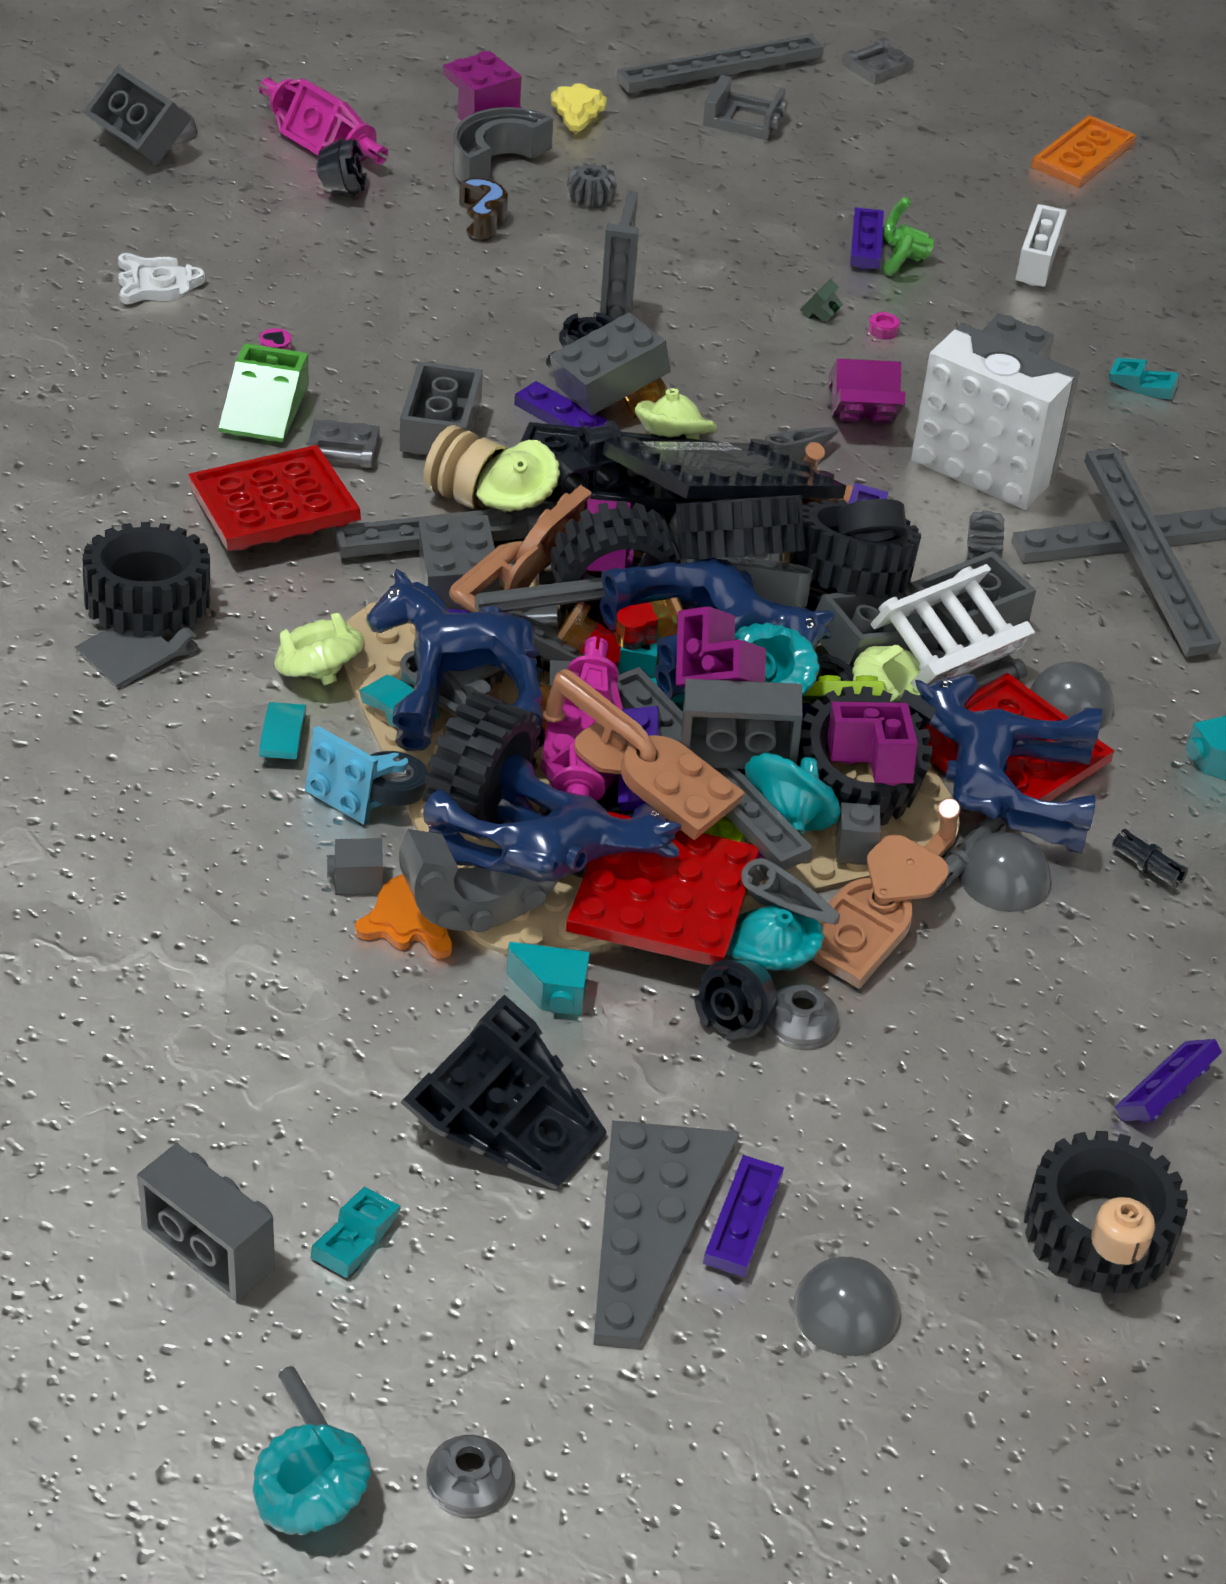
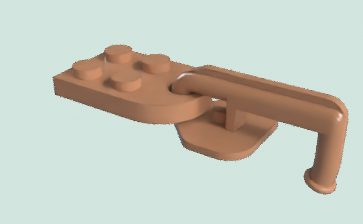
(528, 556)
(652, 766)
(897, 874)

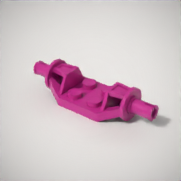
(318, 117)
(558, 756)

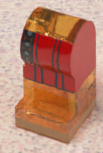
(647, 623)
(580, 627)

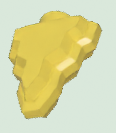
(578, 105)

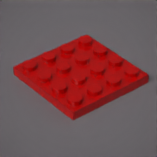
(273, 497)
(1030, 776)
(664, 903)

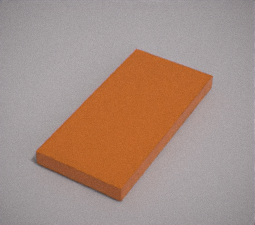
(1083, 151)

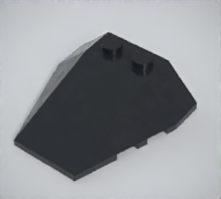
(509, 1099)

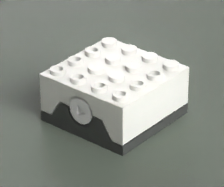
(994, 415)

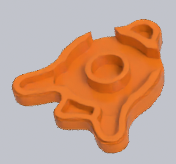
(401, 921)

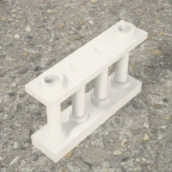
(957, 658)

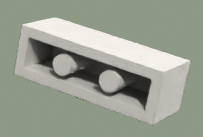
(1040, 245)

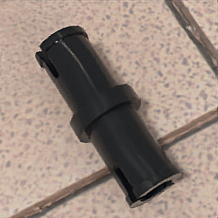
(1150, 858)

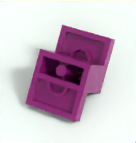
(483, 83)
(866, 390)

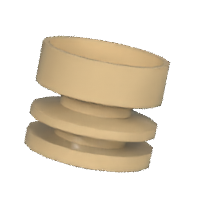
(455, 464)

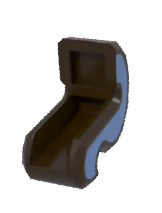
(485, 204)

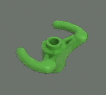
(905, 240)

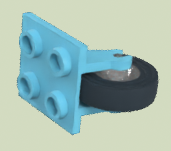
(360, 781)

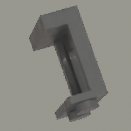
(722, 105)

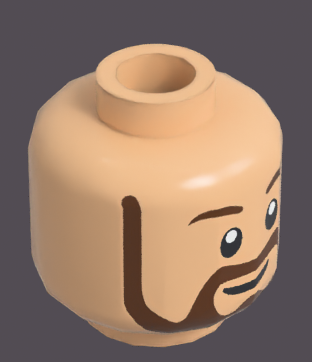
(1123, 1231)

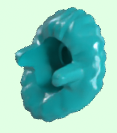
(788, 654)
(794, 791)
(776, 938)
(310, 1478)

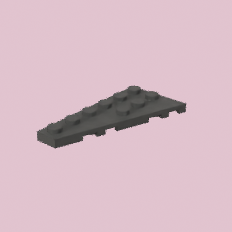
(652, 1208)

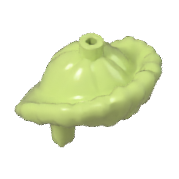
(673, 417)
(518, 477)
(318, 649)
(890, 664)

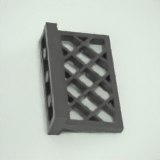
(620, 262)

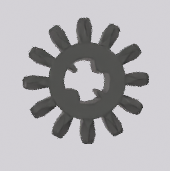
(591, 185)
(985, 534)

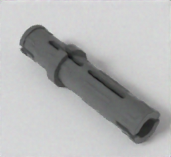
(958, 858)

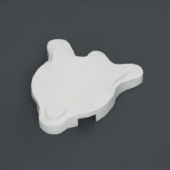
(156, 278)

